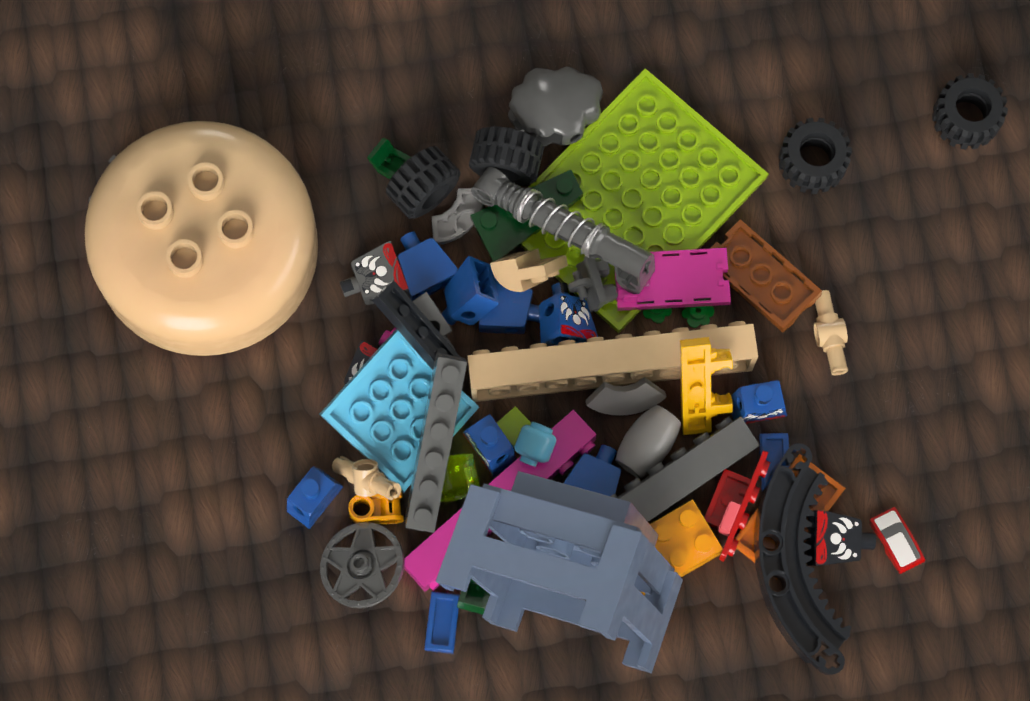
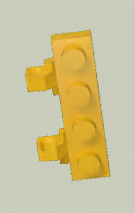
(697, 400)

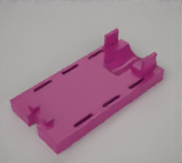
(684, 278)

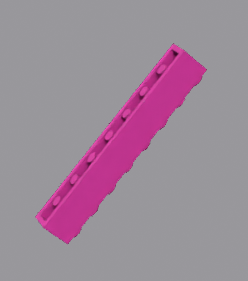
(573, 439)

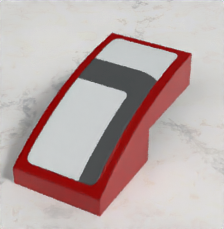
(897, 540)

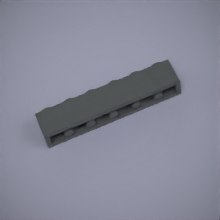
(435, 442)
(690, 468)

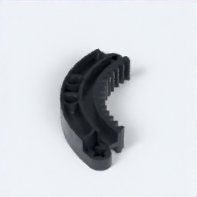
(796, 608)

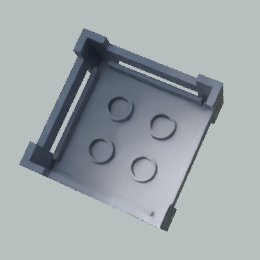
(566, 559)

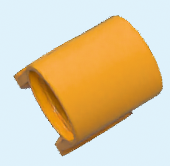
(379, 510)

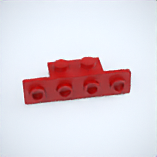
(739, 490)

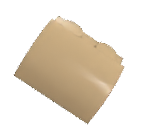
(526, 269)

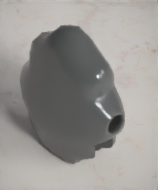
(555, 105)

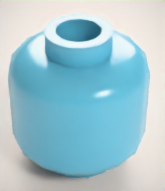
(535, 443)

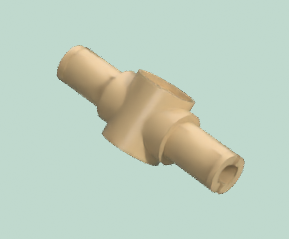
(831, 333)
(366, 478)

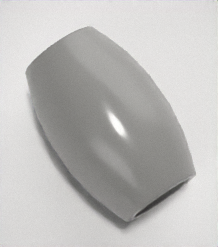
(648, 441)

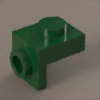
(386, 158)
(473, 599)

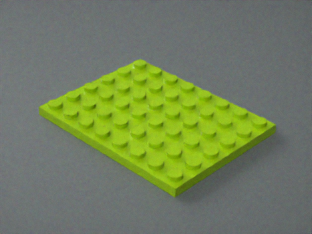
(651, 178)

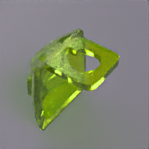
(459, 476)

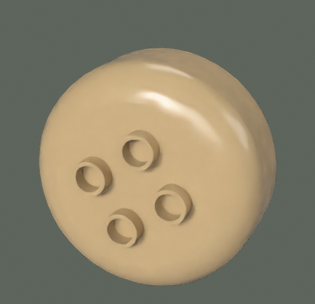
(201, 238)

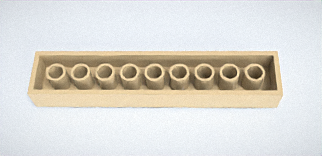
(589, 364)

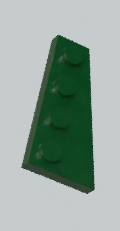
(504, 234)

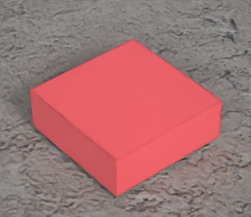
(728, 518)

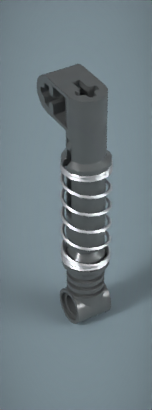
(631, 263)

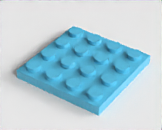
(386, 407)

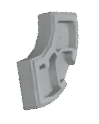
(456, 220)
(625, 399)

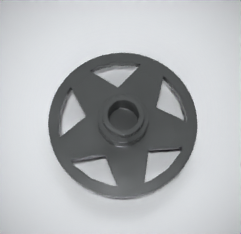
(362, 565)

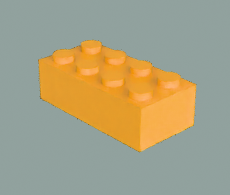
(686, 539)

